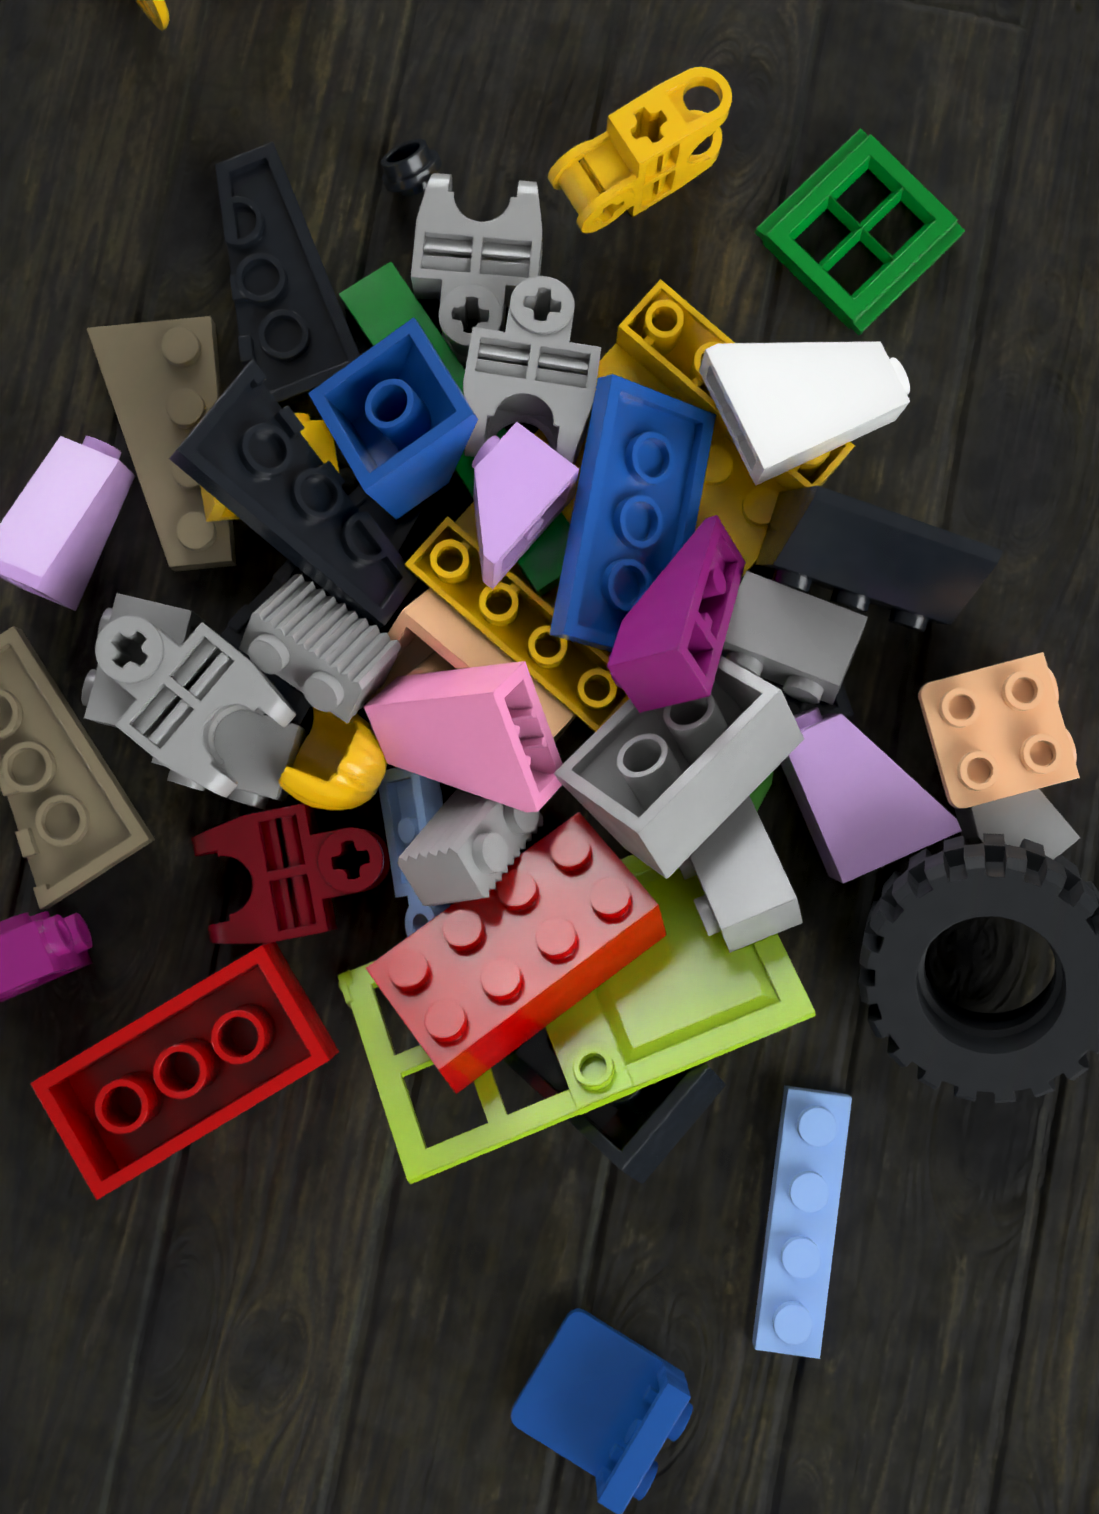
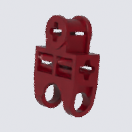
(291, 872)

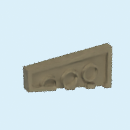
(161, 387)
(59, 787)

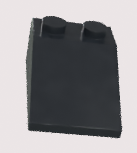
(636, 1128)

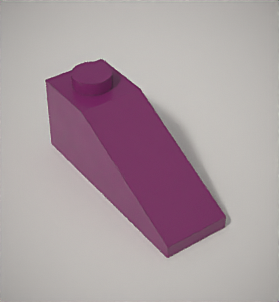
(680, 624)

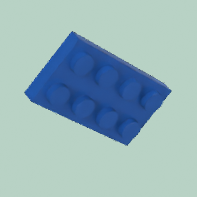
(630, 505)

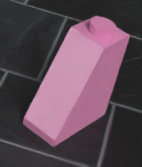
(471, 732)

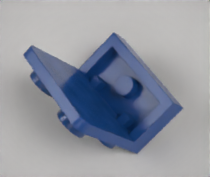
(604, 1406)

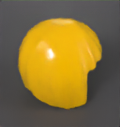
(336, 764)

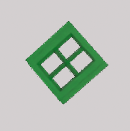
(820, 193)

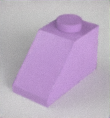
(516, 497)

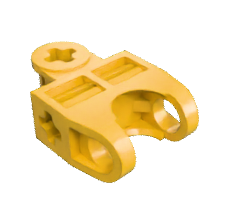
(643, 154)

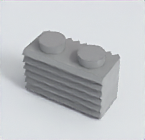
(319, 648)
(466, 848)

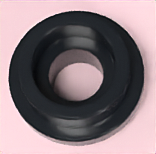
(409, 167)

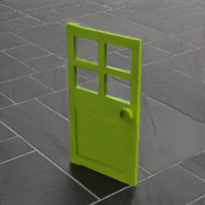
(643, 1024)

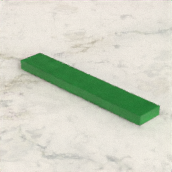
(380, 307)

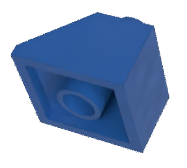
(397, 419)

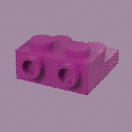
(40, 950)

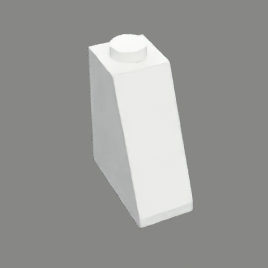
(801, 398)

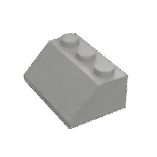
(683, 768)

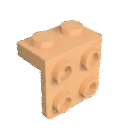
(998, 731)

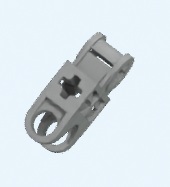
(473, 262)
(533, 370)
(185, 695)

